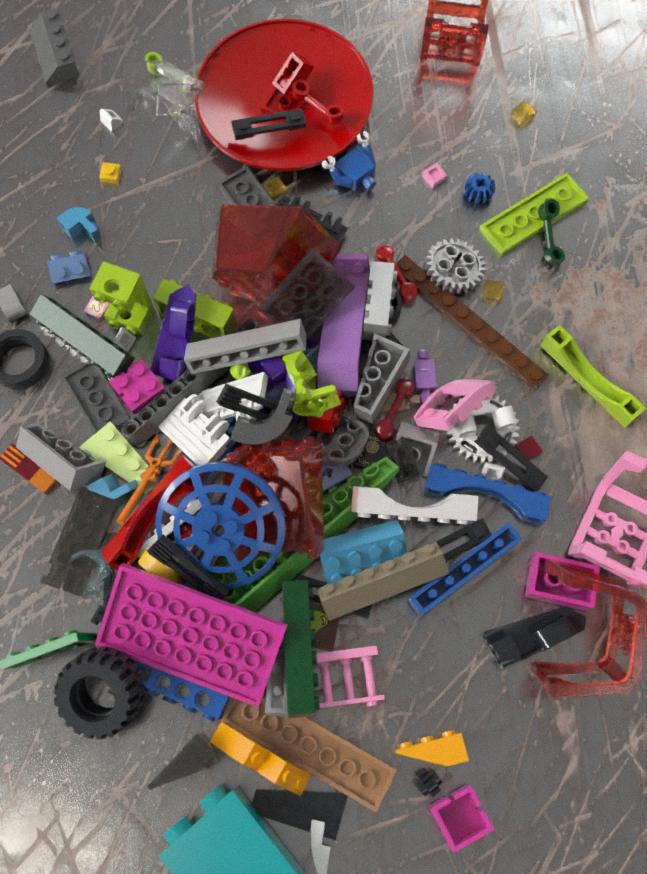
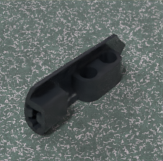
(534, 634)

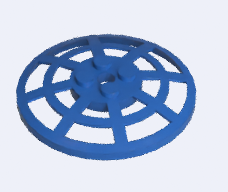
(225, 516)

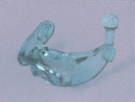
(97, 556)

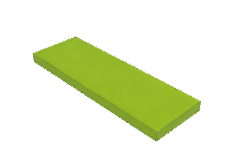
(522, 219)

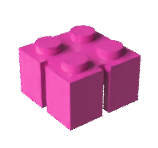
(137, 386)
(459, 819)

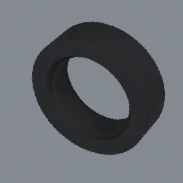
(39, 366)

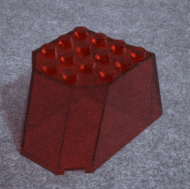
(262, 246)

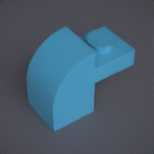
(77, 221)

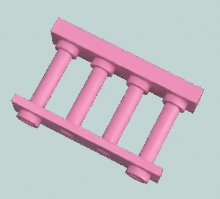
(345, 659)

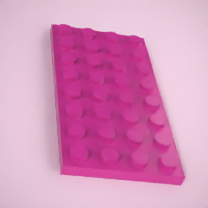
(191, 634)

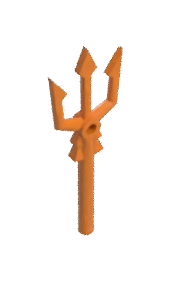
(149, 475)

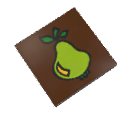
(324, 629)

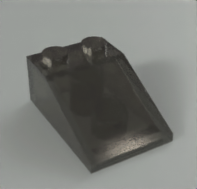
(194, 757)

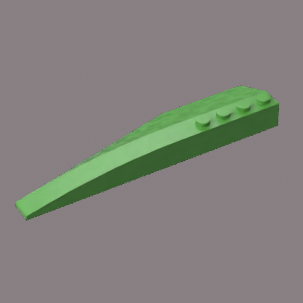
(337, 518)

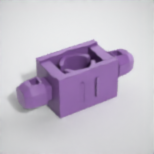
(424, 375)

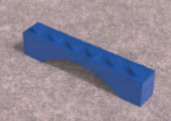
(527, 504)

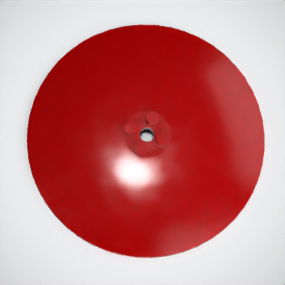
(240, 86)

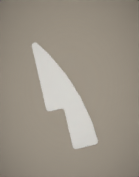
(319, 851)

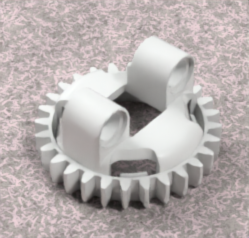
(504, 423)

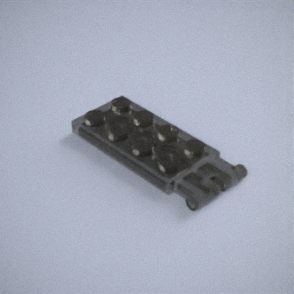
(82, 531)

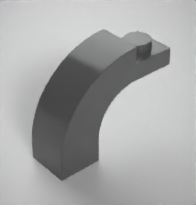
(262, 431)

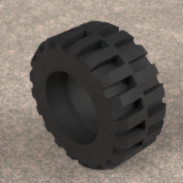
(78, 707)

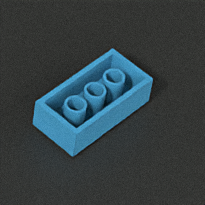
(361, 550)

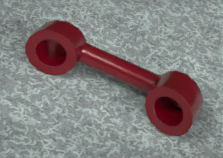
(385, 428)

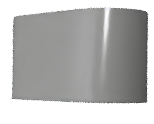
(11, 304)

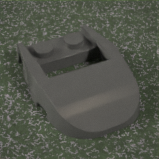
(345, 445)

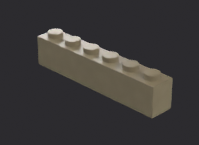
(383, 581)

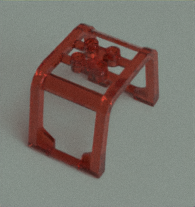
(454, 35)
(629, 639)

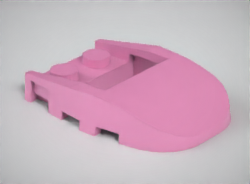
(474, 392)

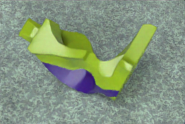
(302, 381)

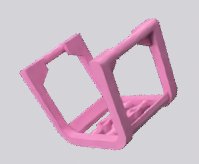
(634, 576)

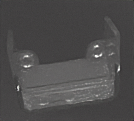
(172, 85)

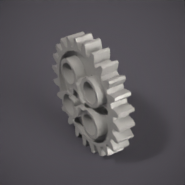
(467, 272)

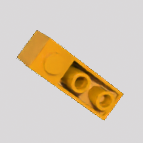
(443, 751)

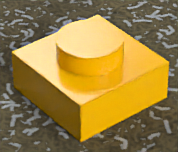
(110, 173)

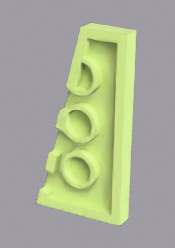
(118, 454)

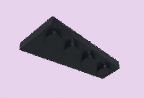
(301, 810)

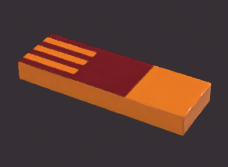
(27, 469)

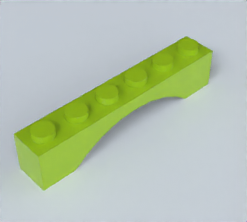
(617, 402)

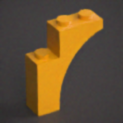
(260, 759)

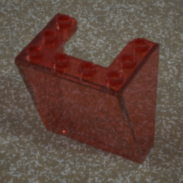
(297, 479)

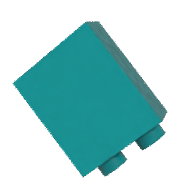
(227, 840)

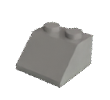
(423, 444)

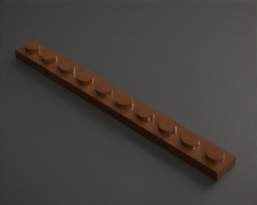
(473, 324)

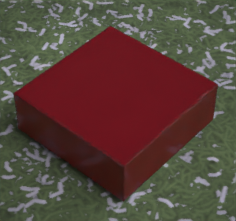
(529, 448)

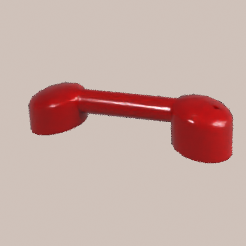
(301, 92)
(407, 290)

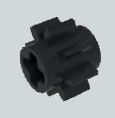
(428, 782)

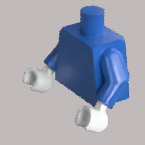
(354, 168)

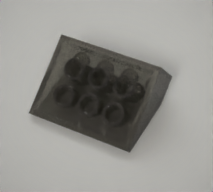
(307, 293)

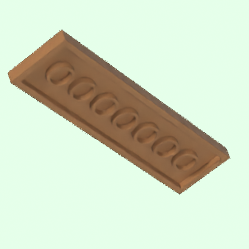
(315, 751)

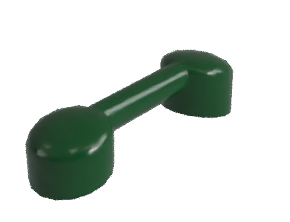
(547, 212)

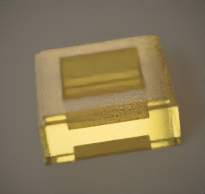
(523, 112)
(275, 188)
(493, 290)

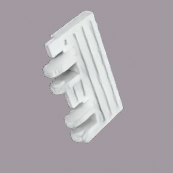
(254, 384)
(194, 433)

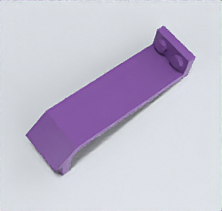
(344, 329)

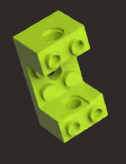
(127, 298)

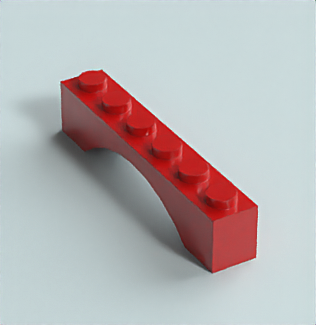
(129, 539)

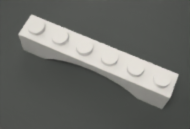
(374, 501)

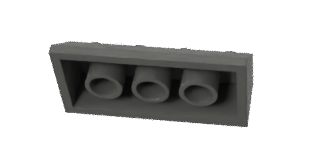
(53, 48)

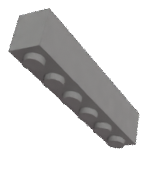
(245, 346)

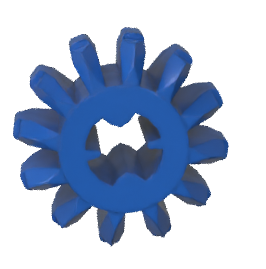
(479, 187)

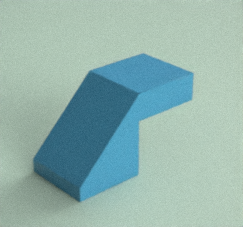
(108, 487)

